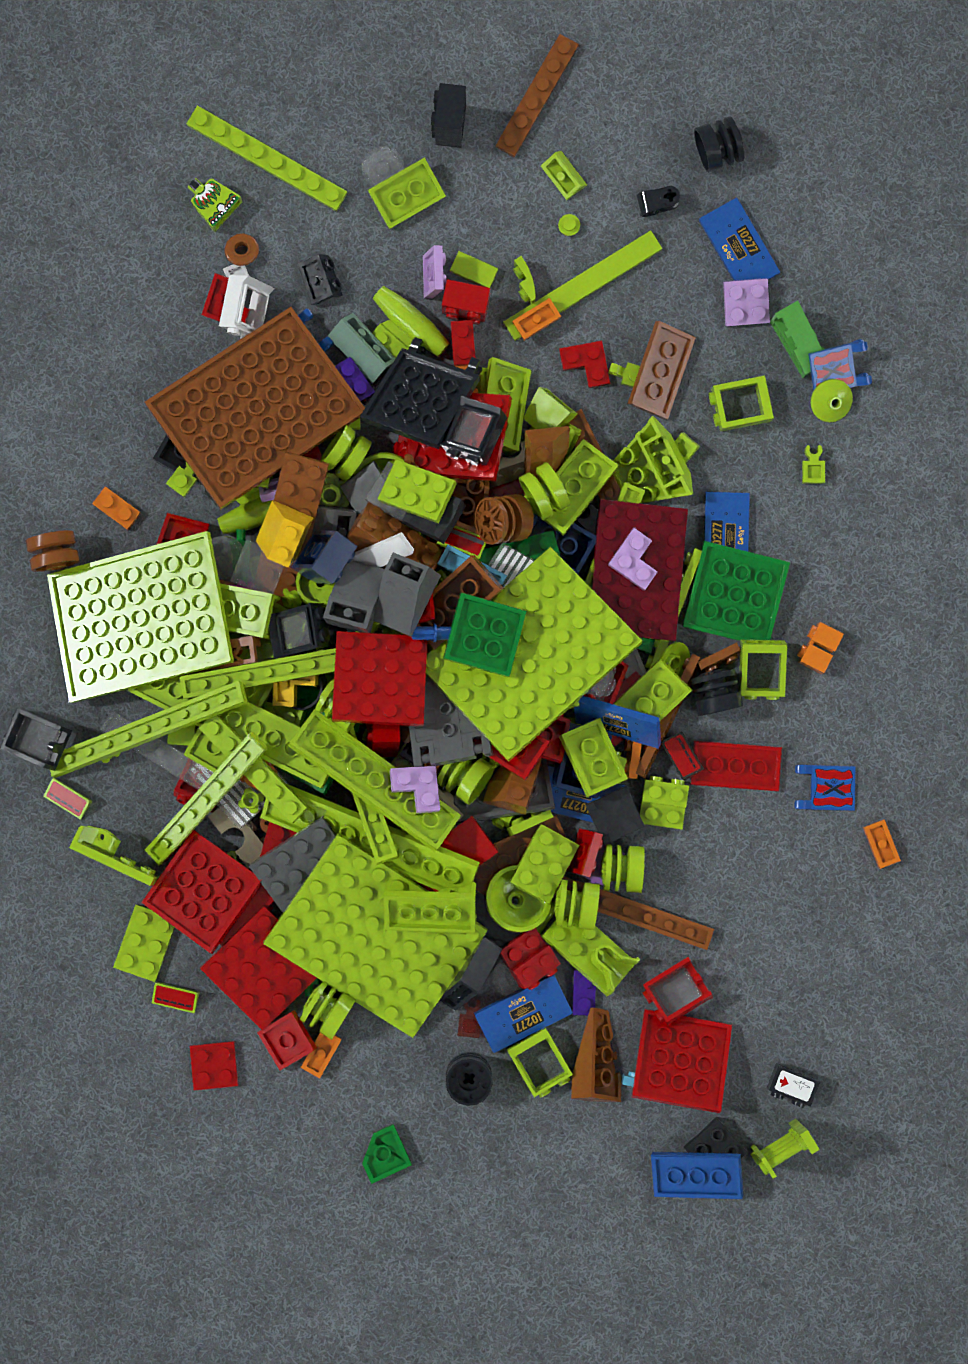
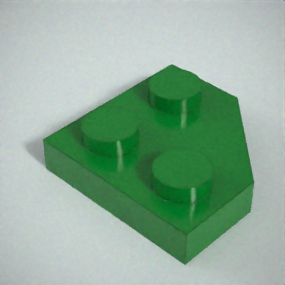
(385, 1154)

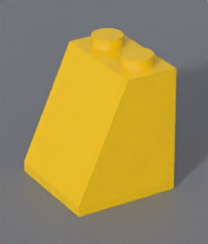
(283, 533)

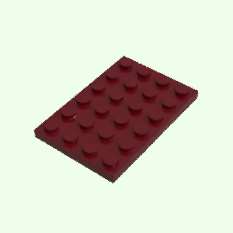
(650, 611)

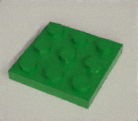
(484, 635)

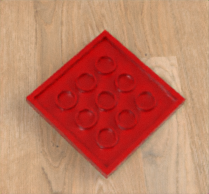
(438, 462)
(379, 679)
(202, 891)
(254, 974)
(682, 1062)

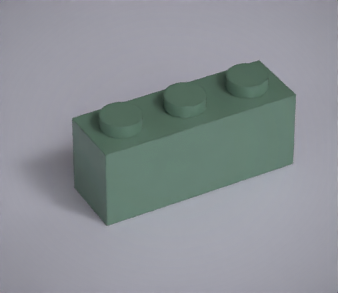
(363, 347)

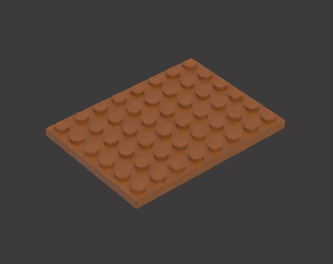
(253, 406)

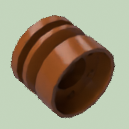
(504, 519)

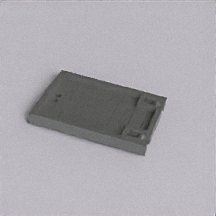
(445, 732)

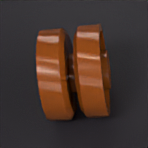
(52, 551)

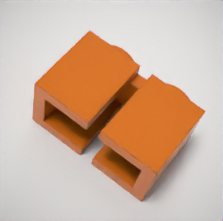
(824, 637)

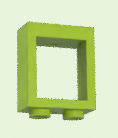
(763, 400)
(762, 646)
(544, 1088)

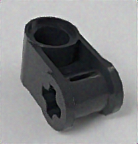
(654, 201)

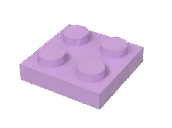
(433, 277)
(746, 302)

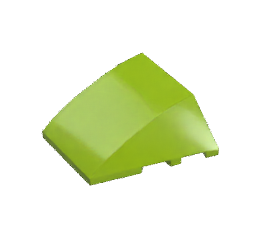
(654, 464)

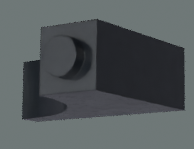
(472, 974)

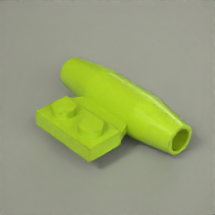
(405, 324)
(247, 515)

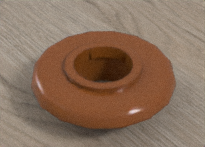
(241, 240)

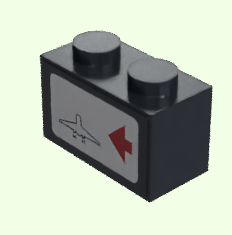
(792, 1085)

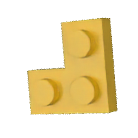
(286, 691)

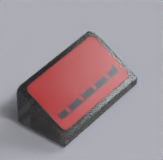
(682, 756)

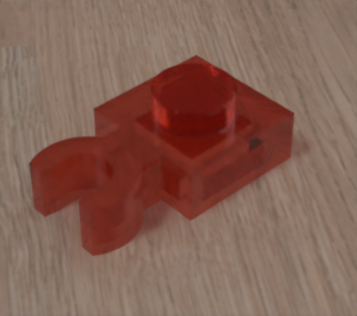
(468, 1023)

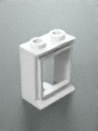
(235, 301)

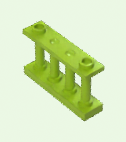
(784, 1148)

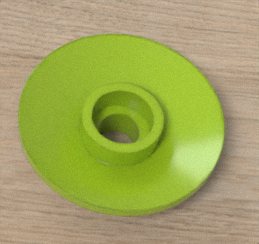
(824, 395)
(675, 656)

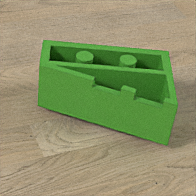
(796, 336)

